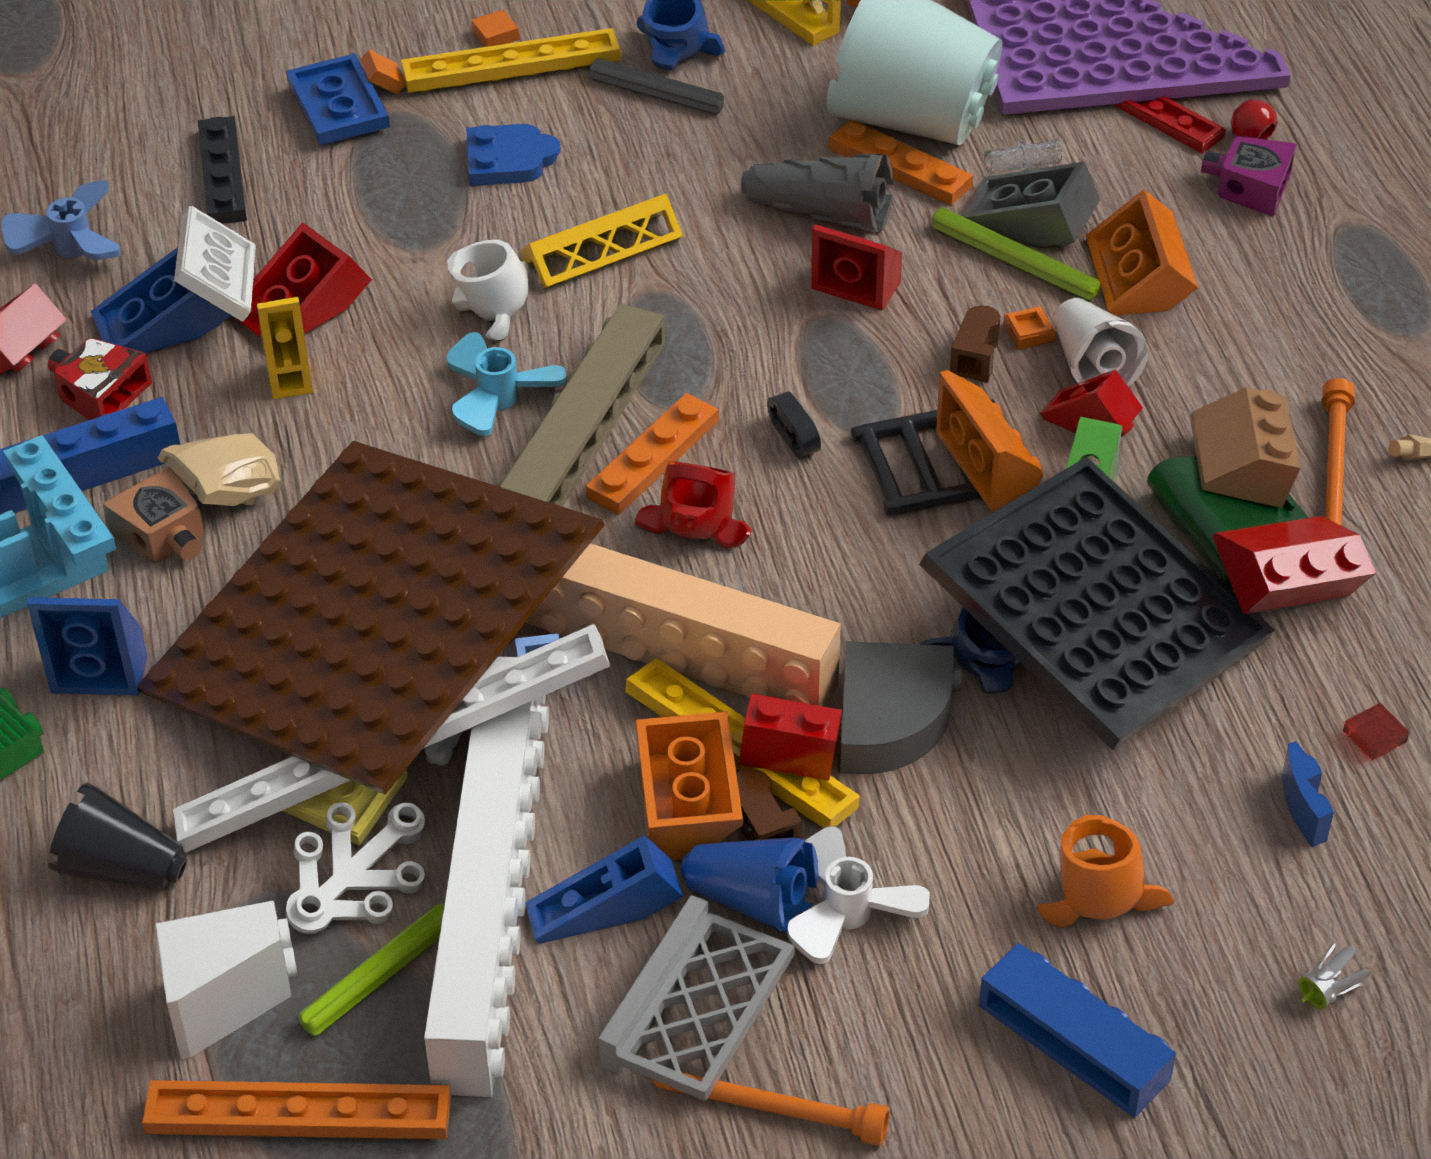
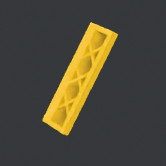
(804, 17)
(593, 231)

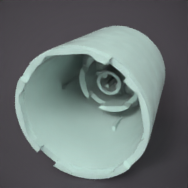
(914, 70)

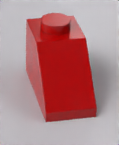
(1098, 398)

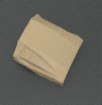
(225, 468)

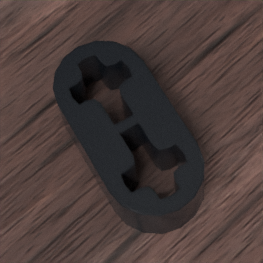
(793, 424)

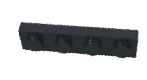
(222, 169)

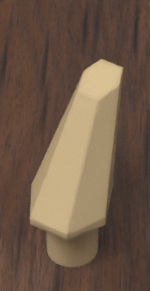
(1411, 447)

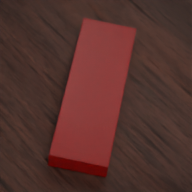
(1176, 122)

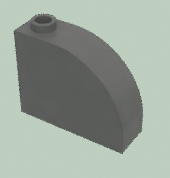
(894, 703)

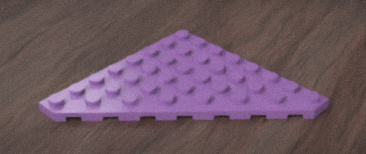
(1114, 52)

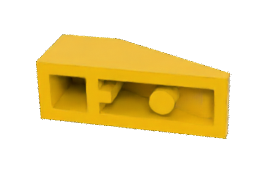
(284, 347)

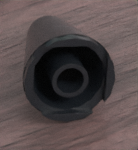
(114, 844)

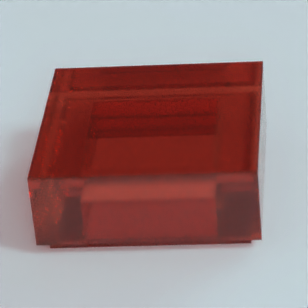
(1376, 731)

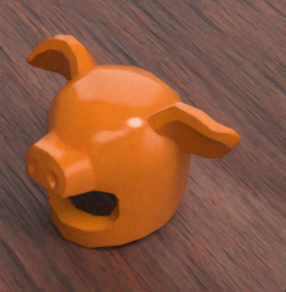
(1098, 882)

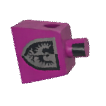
(1252, 172)

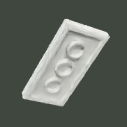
(215, 263)

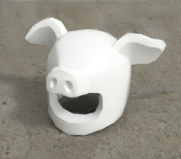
(497, 286)

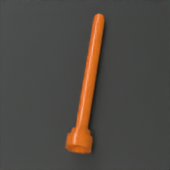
(1337, 399)
(865, 1122)

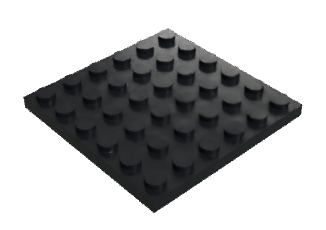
(1097, 601)

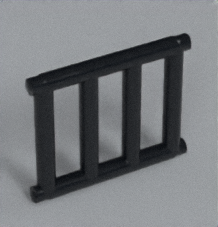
(906, 427)

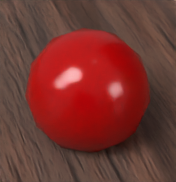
(1254, 120)

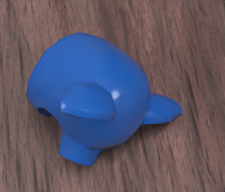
(677, 31)

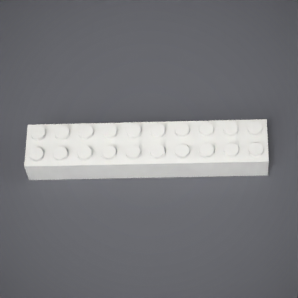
(484, 900)

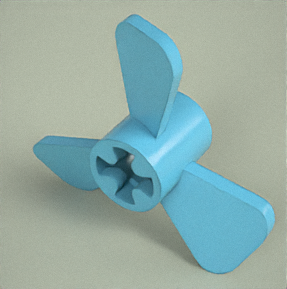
(496, 381)

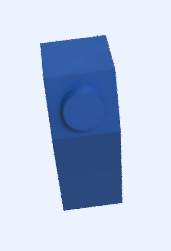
(607, 893)

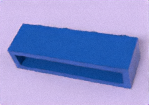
(1077, 1029)

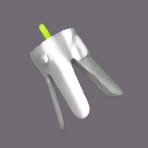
(1319, 984)

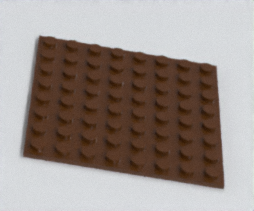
(370, 613)

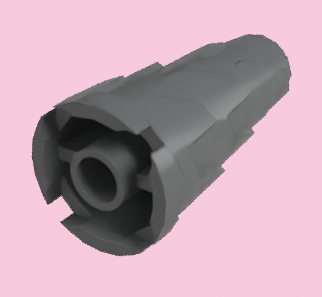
(828, 188)

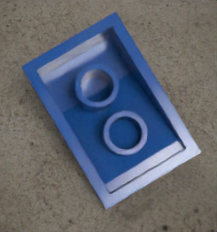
(155, 311)
(88, 645)

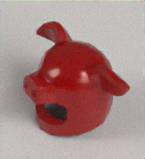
(696, 505)

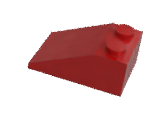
(314, 272)

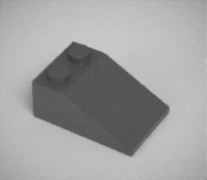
(1036, 204)

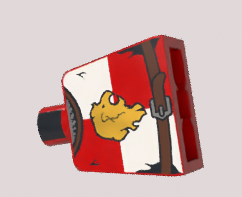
(99, 377)

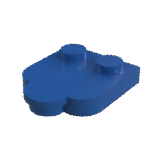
(508, 153)

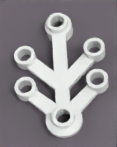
(353, 872)

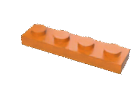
(908, 163)
(648, 455)

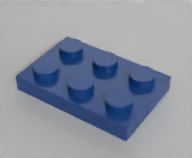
(337, 99)

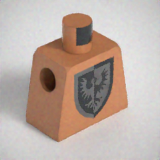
(157, 518)

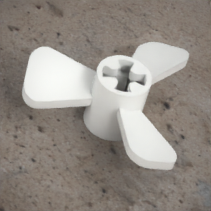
(846, 899)

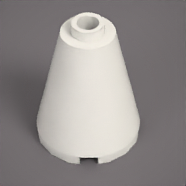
(1099, 342)

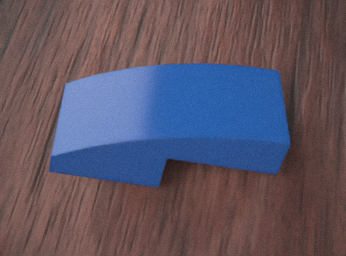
(1301, 784)

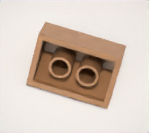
(1246, 446)

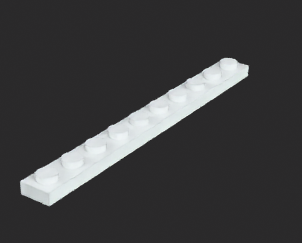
(297, 780)

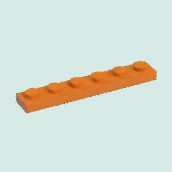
(297, 1109)

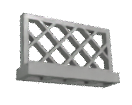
(656, 990)

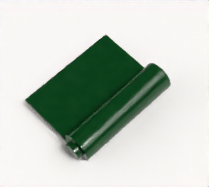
(1205, 513)

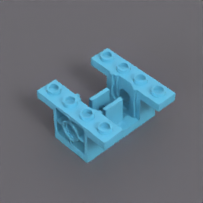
(65, 534)

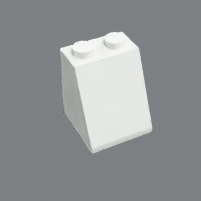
(223, 971)

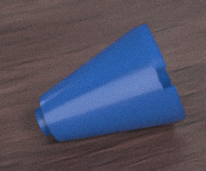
(755, 877)

